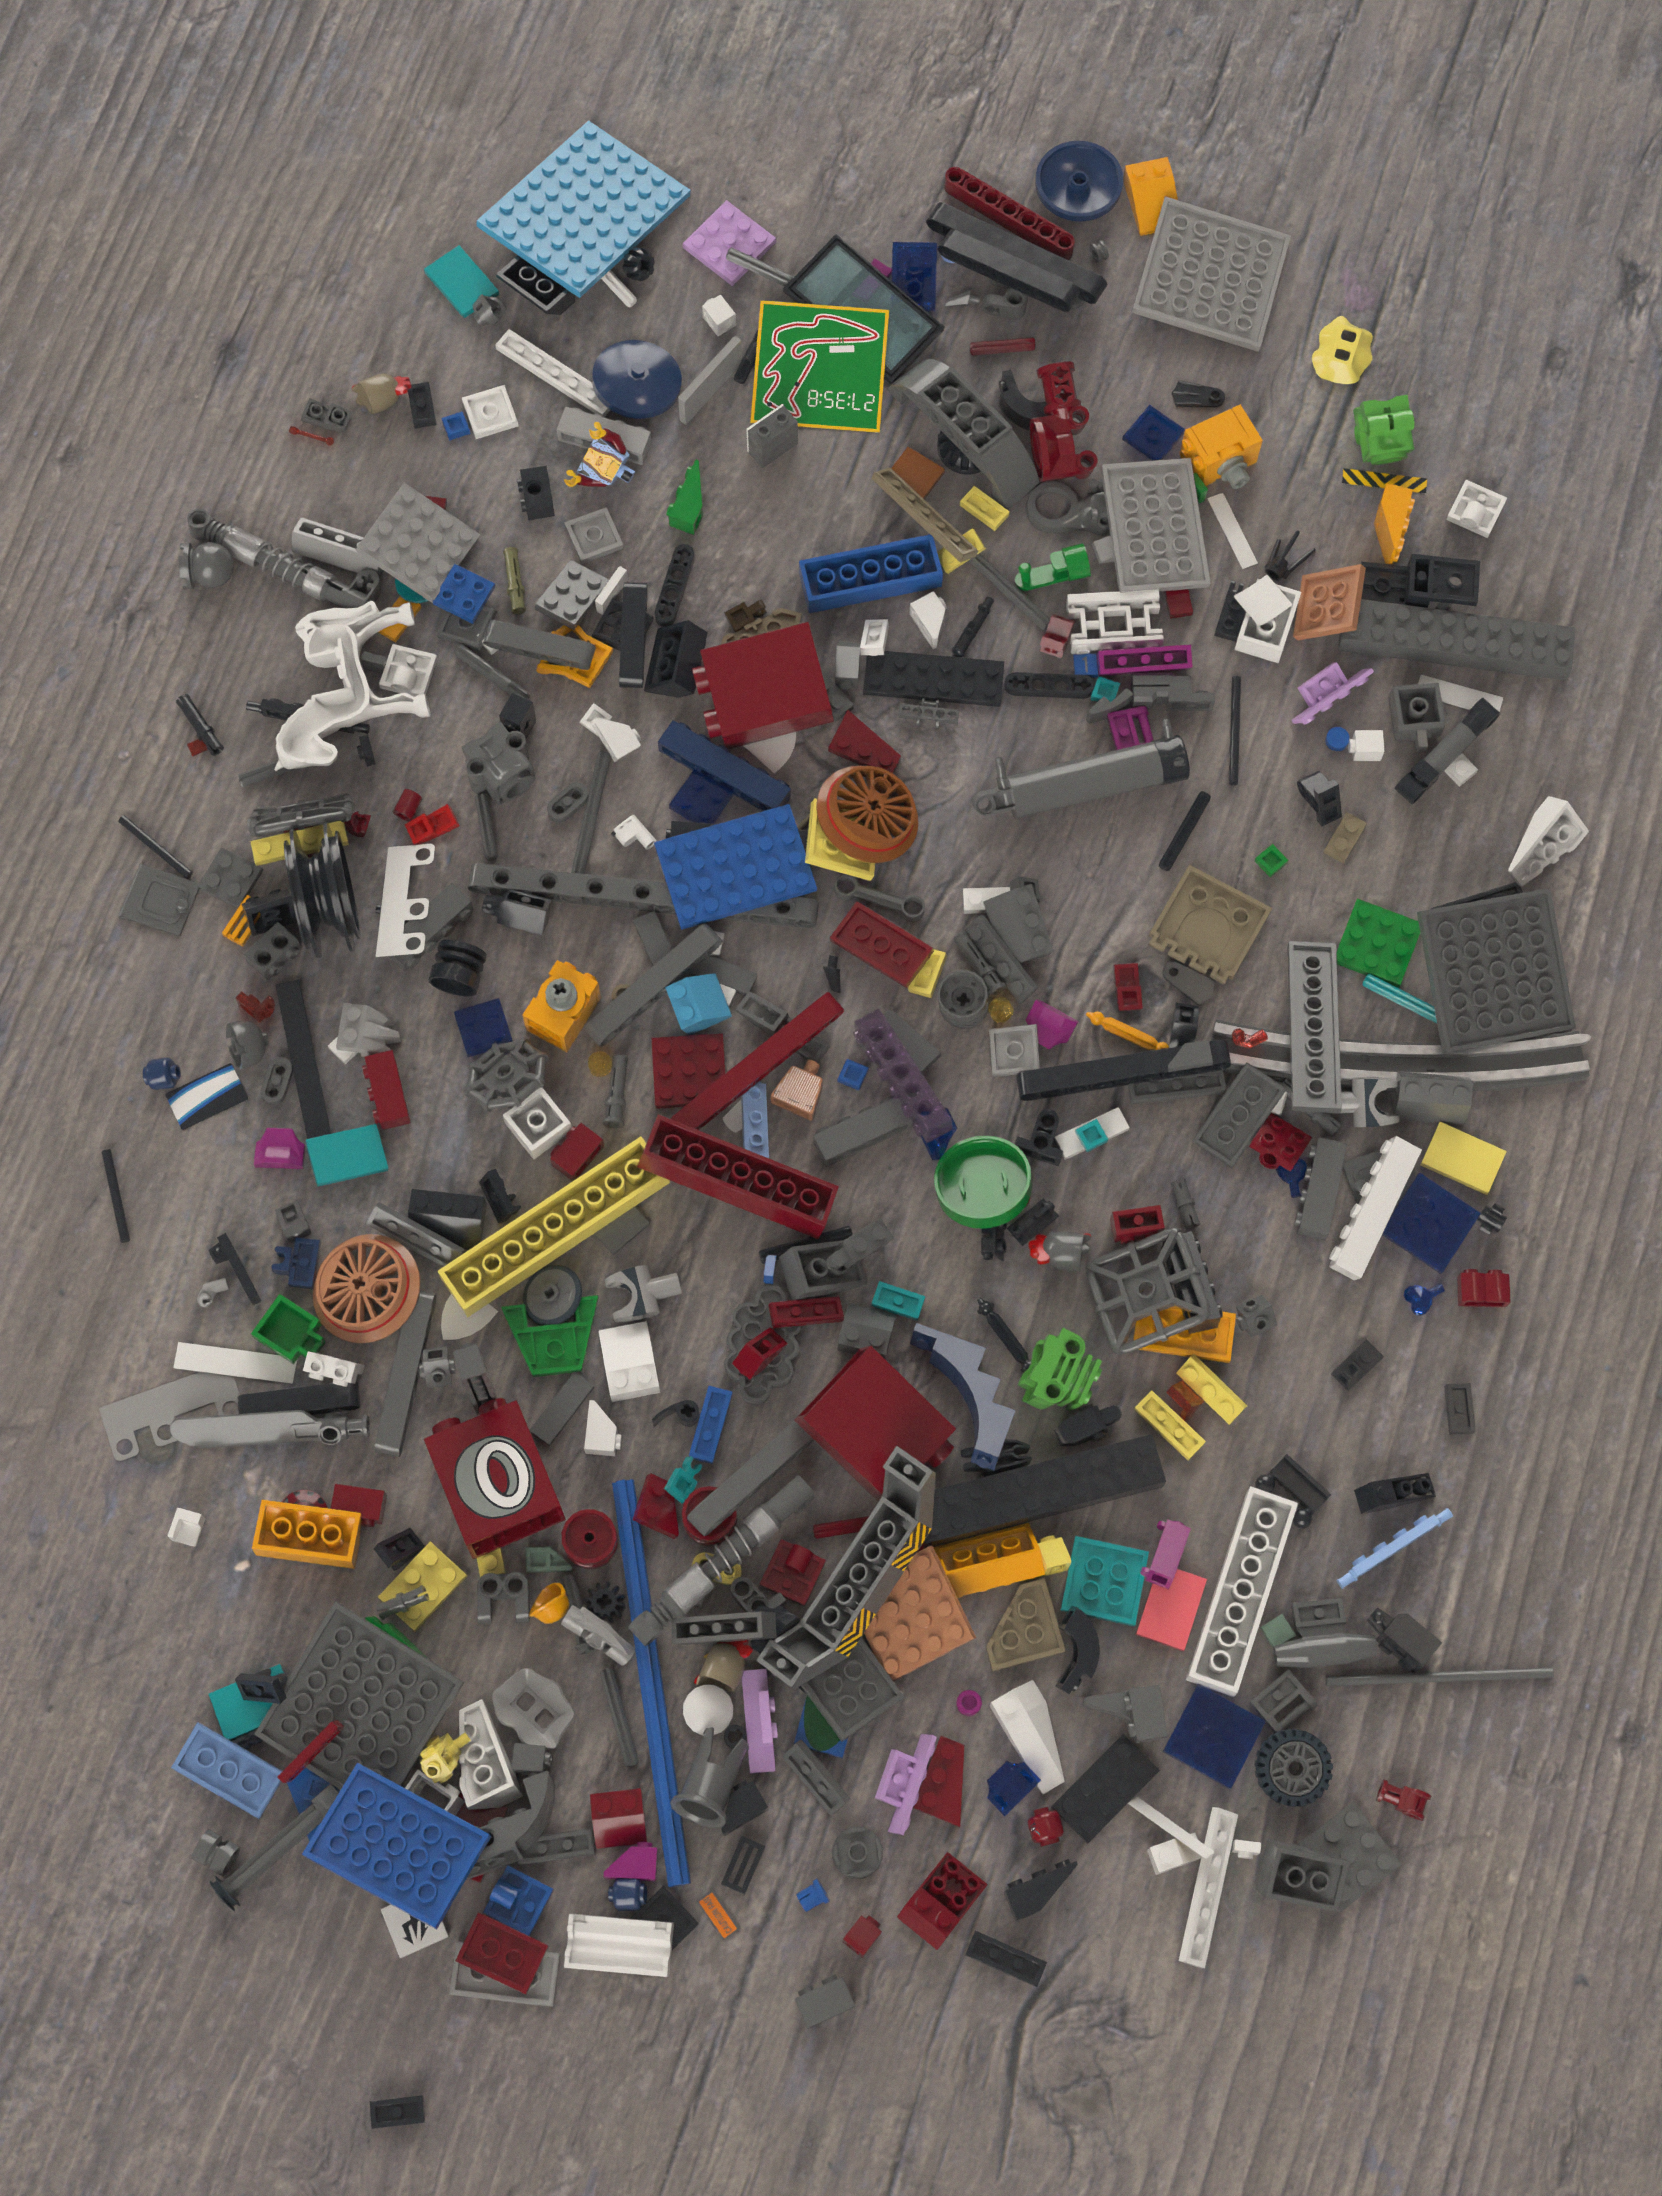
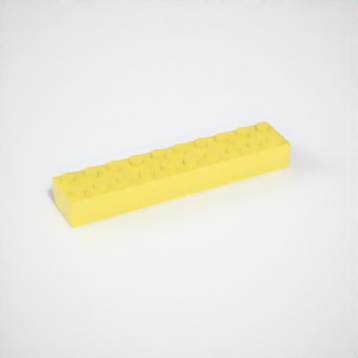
(550, 1229)

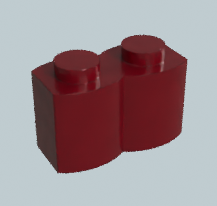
(1483, 1289)

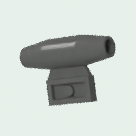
(1322, 1637)

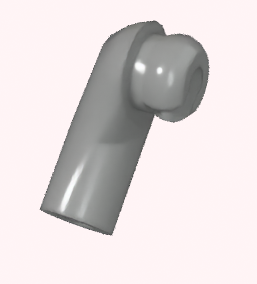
(210, 1290)

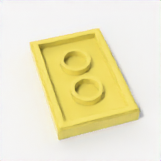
(1463, 1158)

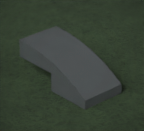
(1104, 706)

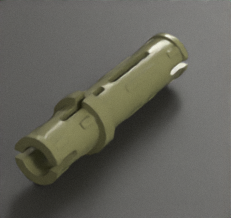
(515, 588)

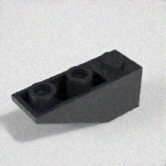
(1394, 1492)
(1033, 1895)

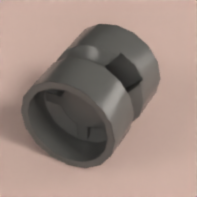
(215, 1852)

